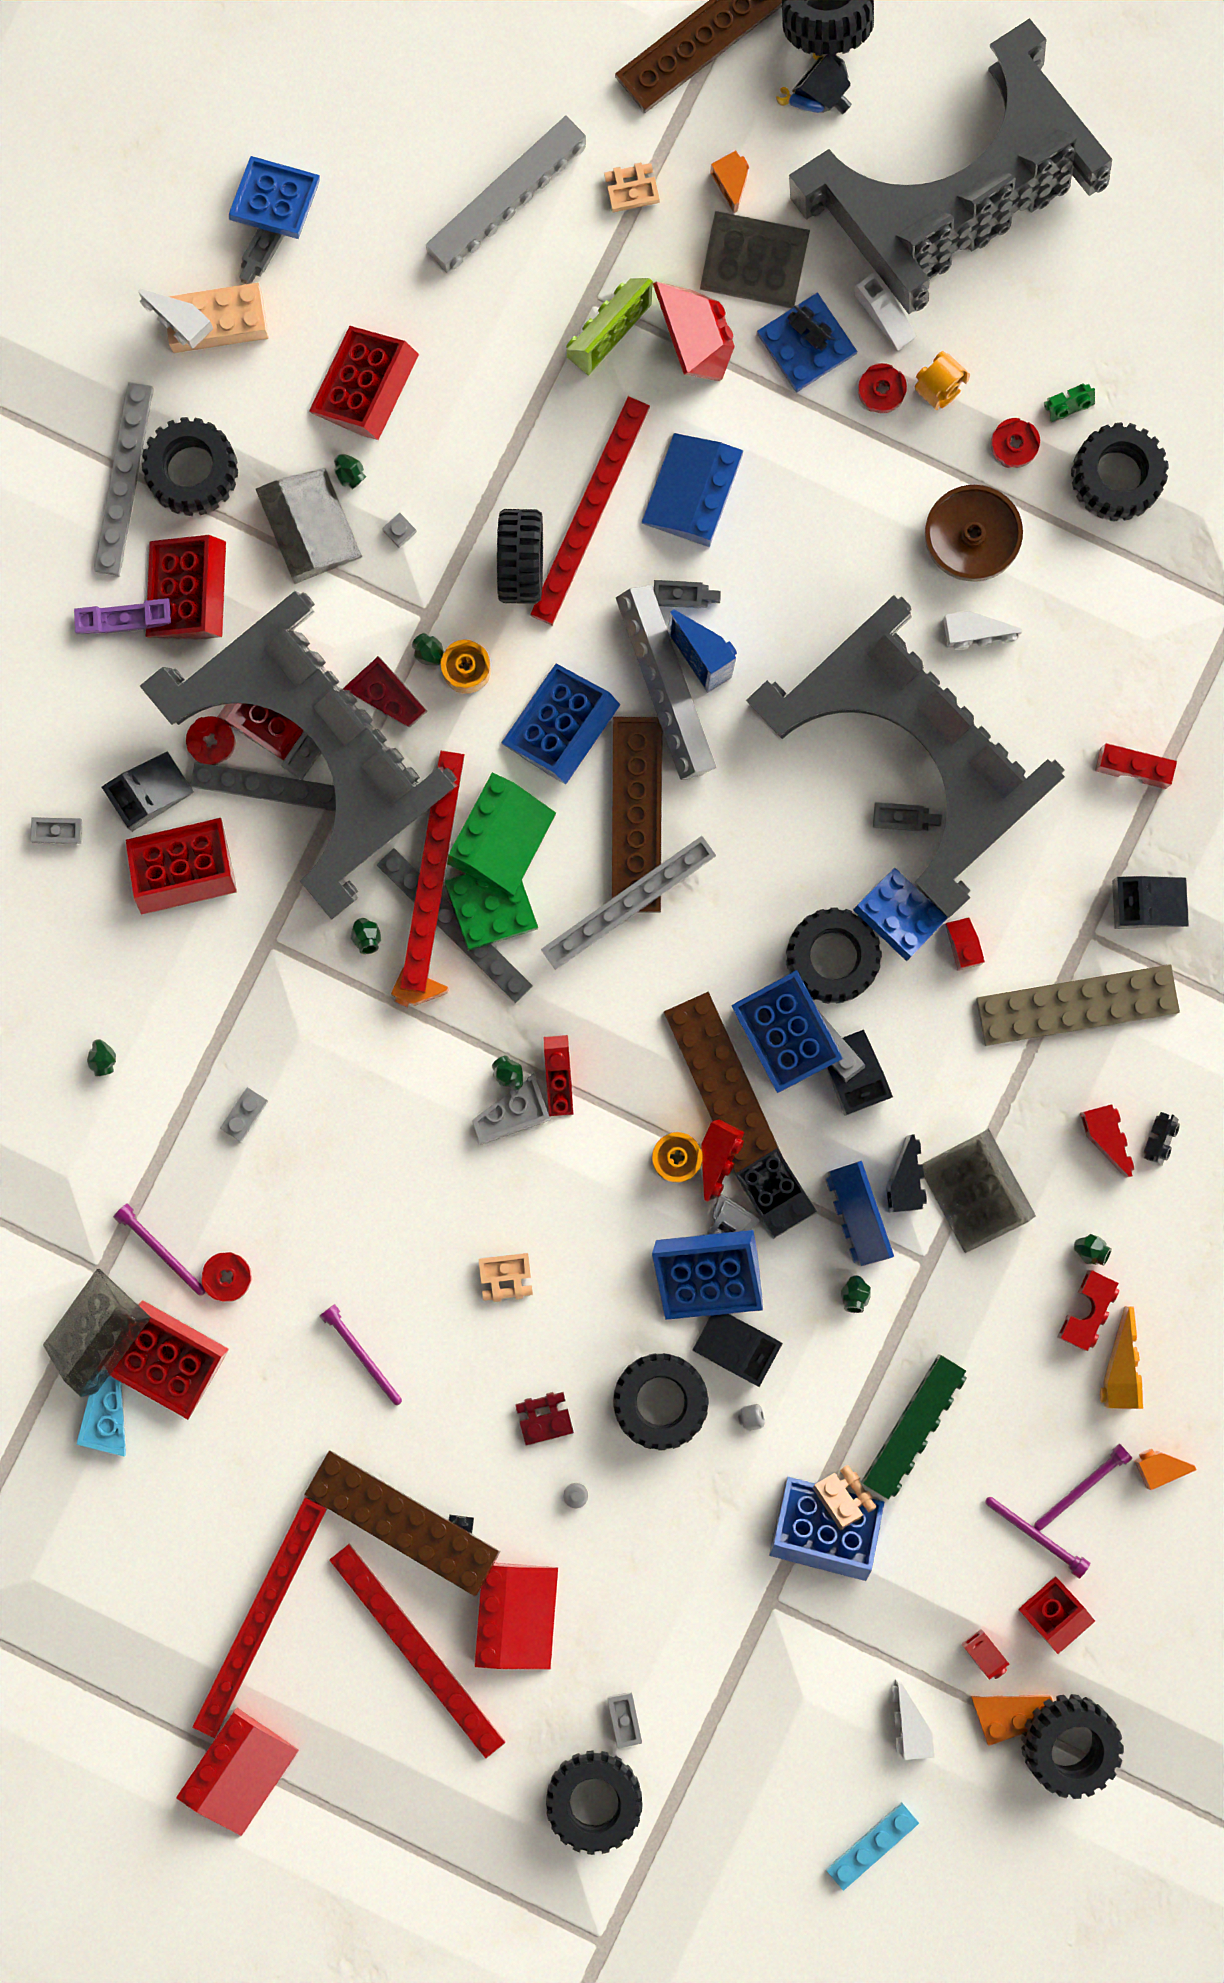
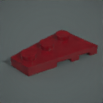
(386, 692)

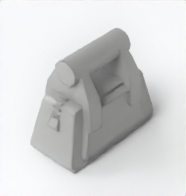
(731, 1216)

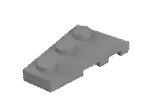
(513, 1113)

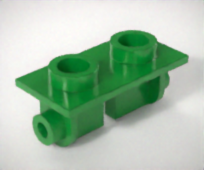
(1079, 399)

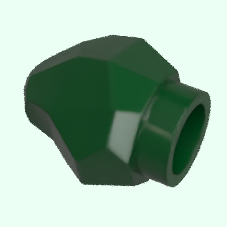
(349, 470)
(427, 650)
(366, 936)
(101, 1058)
(508, 1072)
(1092, 1250)
(855, 1294)

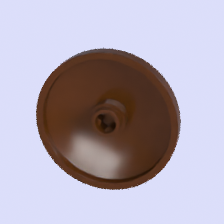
(973, 533)

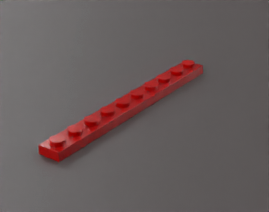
(590, 510)
(431, 881)
(259, 1617)
(417, 1650)

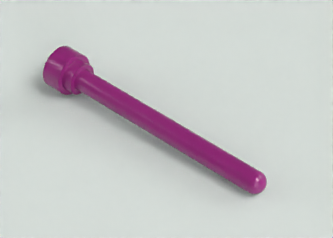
(126, 1216)
(333, 1317)
(1118, 1457)
(1076, 1564)

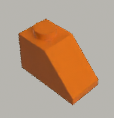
(731, 176)
(406, 997)
(1159, 1468)

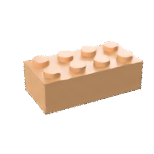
(234, 313)

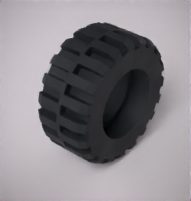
(827, 24)
(168, 444)
(1133, 444)
(520, 556)
(861, 936)
(671, 1434)
(1094, 1768)
(586, 1836)

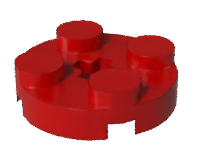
(890, 377)
(1022, 431)
(203, 728)
(240, 1280)

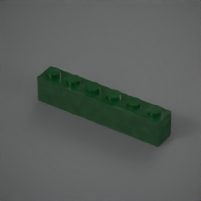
(914, 1426)

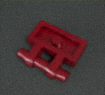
(544, 1426)

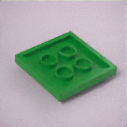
(488, 913)

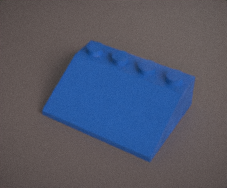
(693, 488)
(703, 650)
(561, 723)
(787, 1031)
(859, 1213)
(708, 1274)
(812, 1538)

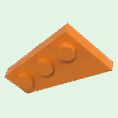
(1006, 1715)

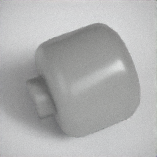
(752, 1417)
(575, 1495)

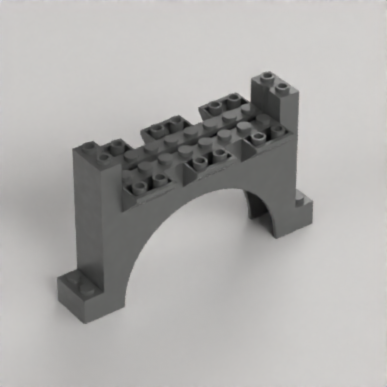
(917, 227)
(279, 672)
(881, 679)

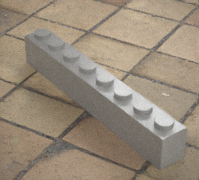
(506, 194)
(665, 682)

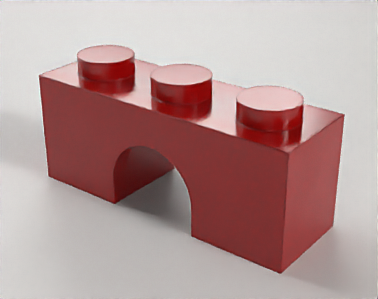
(1128, 762)
(1100, 1292)

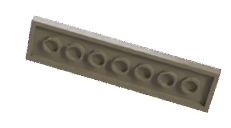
(1078, 1005)

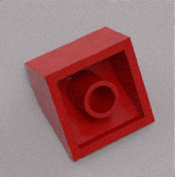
(1057, 1615)

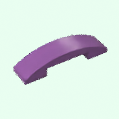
(122, 618)

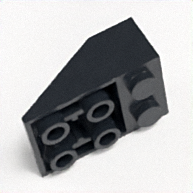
(147, 790)
(1150, 902)
(868, 1085)
(904, 1185)
(775, 1193)
(737, 1347)

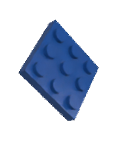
(274, 197)
(796, 356)
(900, 914)

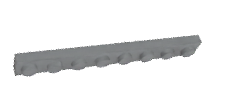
(124, 479)
(628, 902)

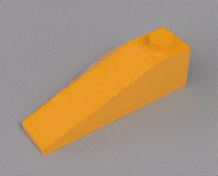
(1121, 1381)

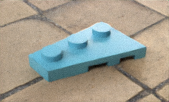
(104, 1420)

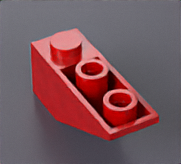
(558, 1075)
(1104, 1132)
(717, 1155)
(986, 1655)

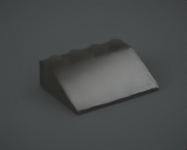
(754, 259)
(308, 524)
(977, 1191)
(94, 1334)

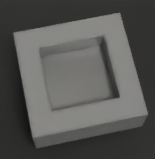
(399, 530)

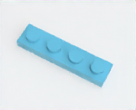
(872, 1846)

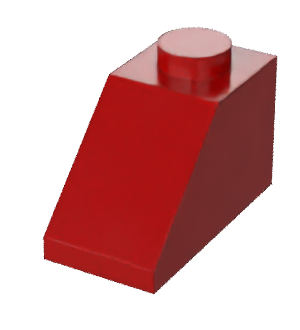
(964, 944)

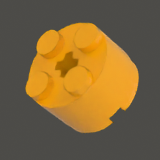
(941, 380)
(477, 660)
(688, 1149)

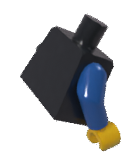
(820, 87)

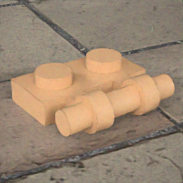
(633, 193)
(503, 1269)
(838, 1501)

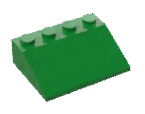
(501, 835)

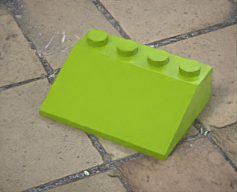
(611, 324)

